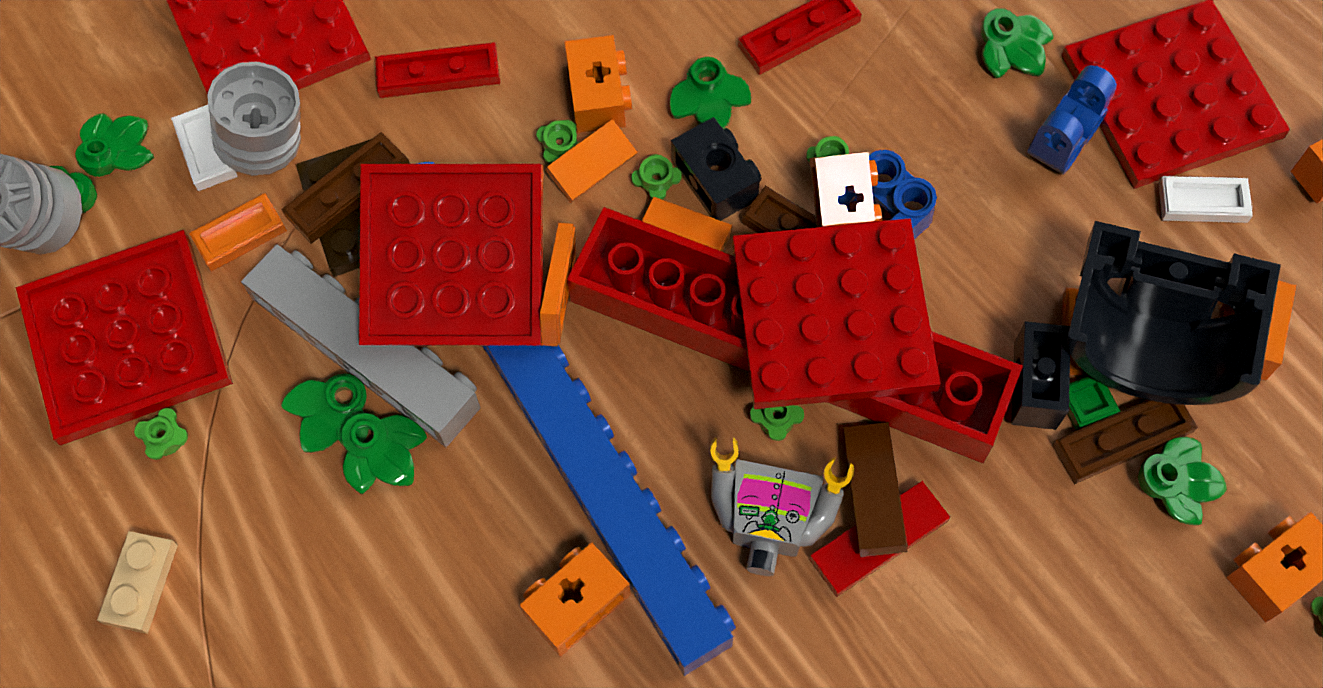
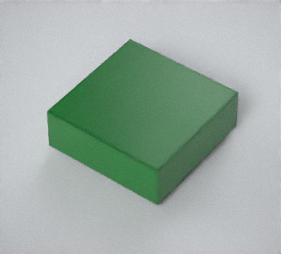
(1090, 402)

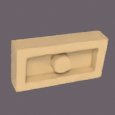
(137, 582)

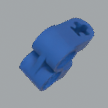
(1074, 119)
(898, 191)

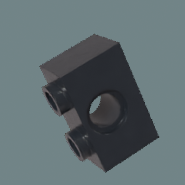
(718, 191)
(1044, 380)

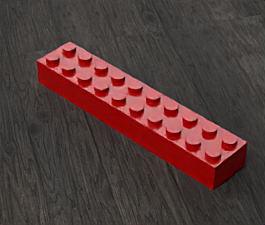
(694, 300)

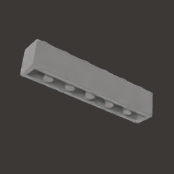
(329, 321)

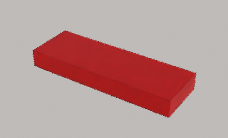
(797, 32)
(437, 70)
(840, 559)

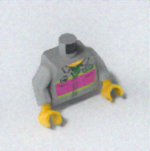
(773, 506)

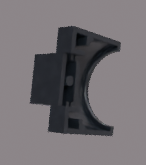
(1159, 327)

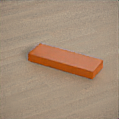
(556, 290)

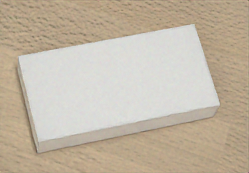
(197, 146)
(1205, 199)

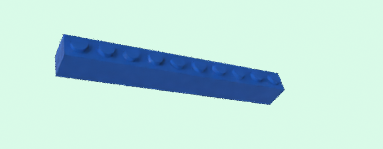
(615, 505)

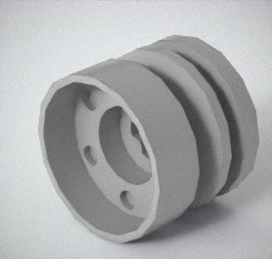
(254, 118)
(36, 206)

